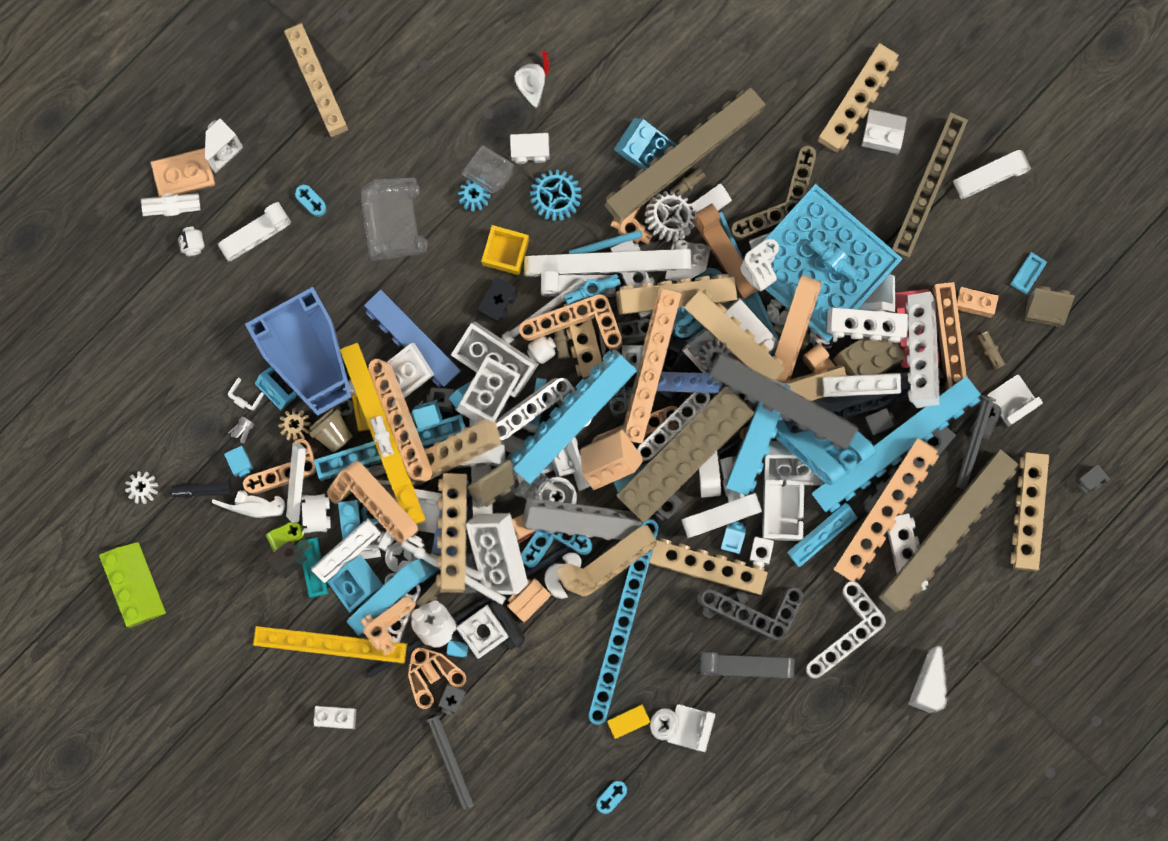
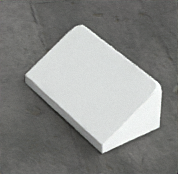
(716, 196)

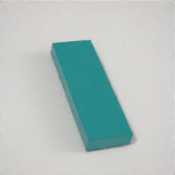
(315, 585)

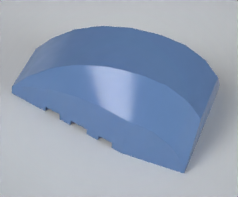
(303, 350)

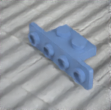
(687, 382)

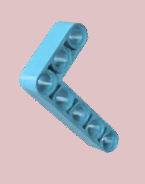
(392, 592)

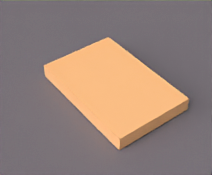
(182, 173)

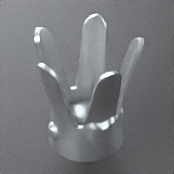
(244, 426)

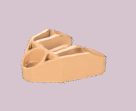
(418, 684)

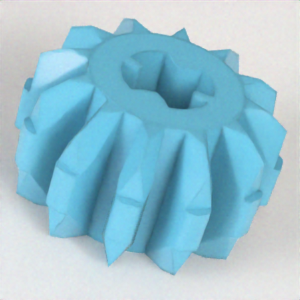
(466, 197)

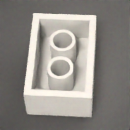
(488, 391)

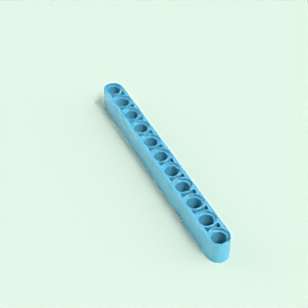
(621, 631)

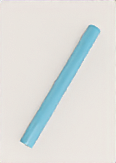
(607, 243)

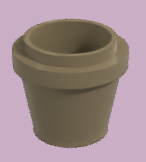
(331, 430)

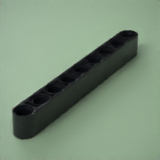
(855, 404)

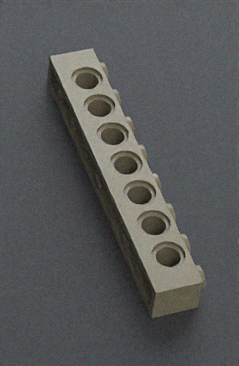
(929, 186)

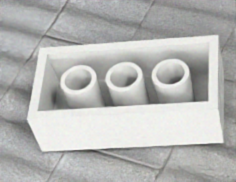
(480, 342)
(497, 552)

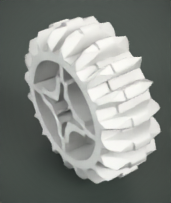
(660, 205)

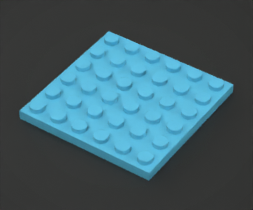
(825, 219)

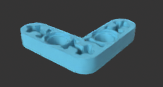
(549, 539)

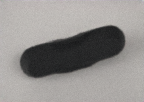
(515, 635)

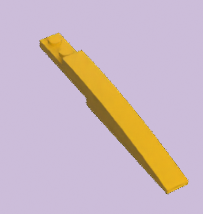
(373, 408)

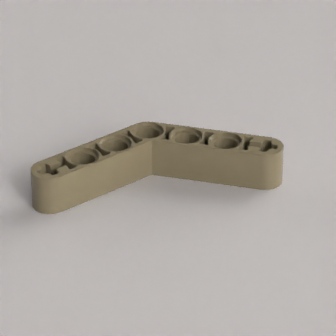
(782, 209)

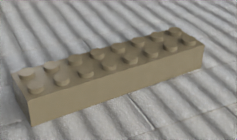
(685, 454)

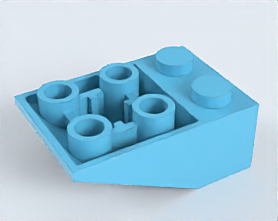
(642, 143)

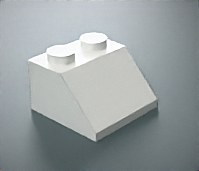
(884, 131)

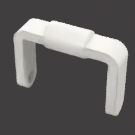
(239, 401)

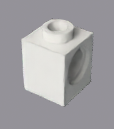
(761, 543)

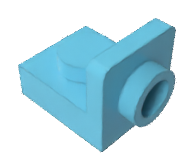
(733, 537)

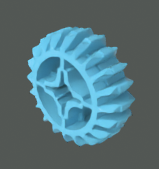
(561, 180)

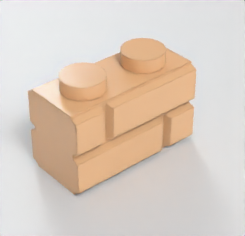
(528, 600)

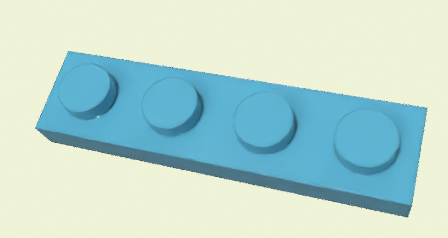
(822, 535)

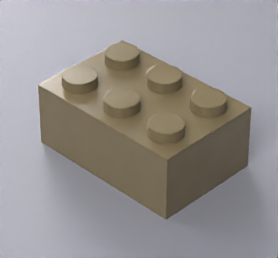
(870, 356)

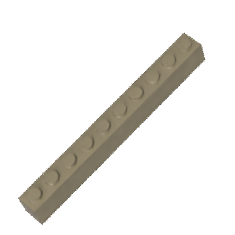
(684, 155)
(948, 531)

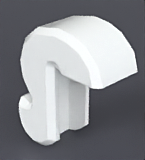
(552, 579)

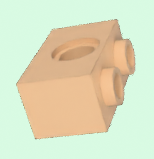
(976, 302)

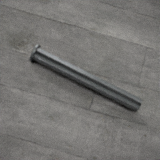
(975, 441)
(450, 762)

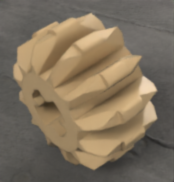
(298, 418)

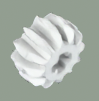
(136, 483)

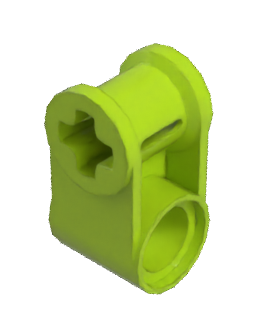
(282, 535)

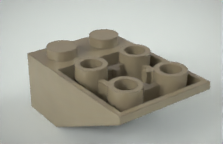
(1048, 306)

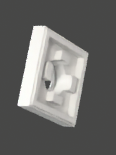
(477, 644)

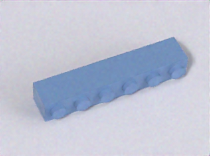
(406, 332)

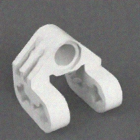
(758, 263)

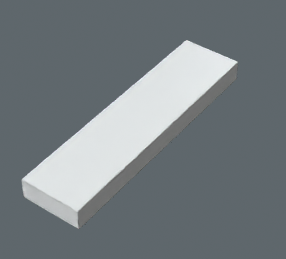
(861, 384)
(295, 482)
(346, 550)

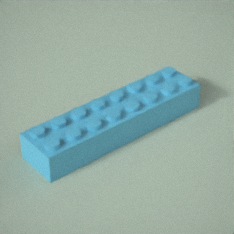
(572, 415)

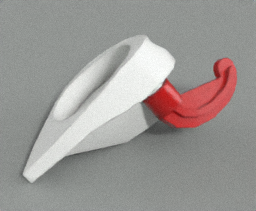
(531, 79)

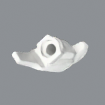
(254, 505)

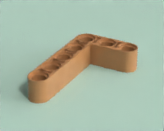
(708, 224)

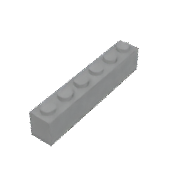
(579, 519)

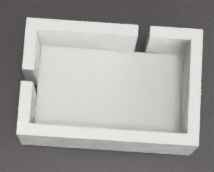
(782, 510)

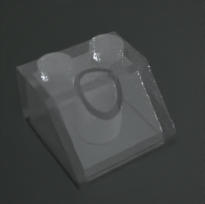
(489, 170)

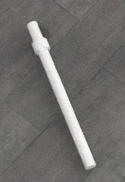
(509, 336)
(420, 553)

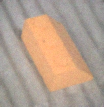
(609, 459)

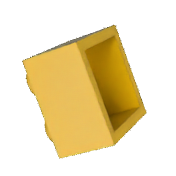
(505, 250)

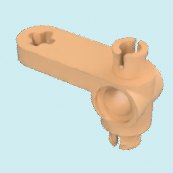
(630, 220)
(385, 620)

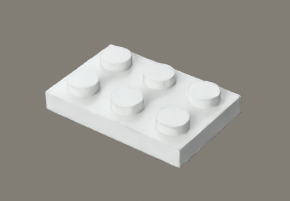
(410, 369)

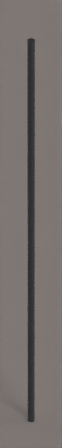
(530, 572)

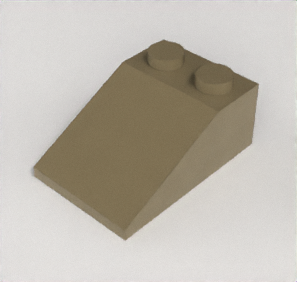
(493, 483)

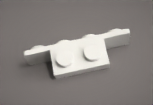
(569, 462)

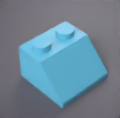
(355, 583)

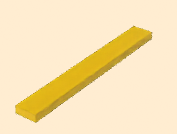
(325, 644)

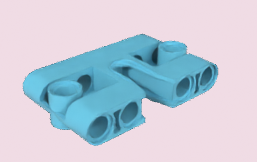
(822, 457)

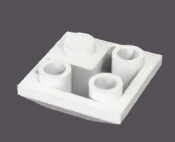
(699, 260)

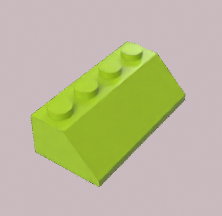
(132, 584)

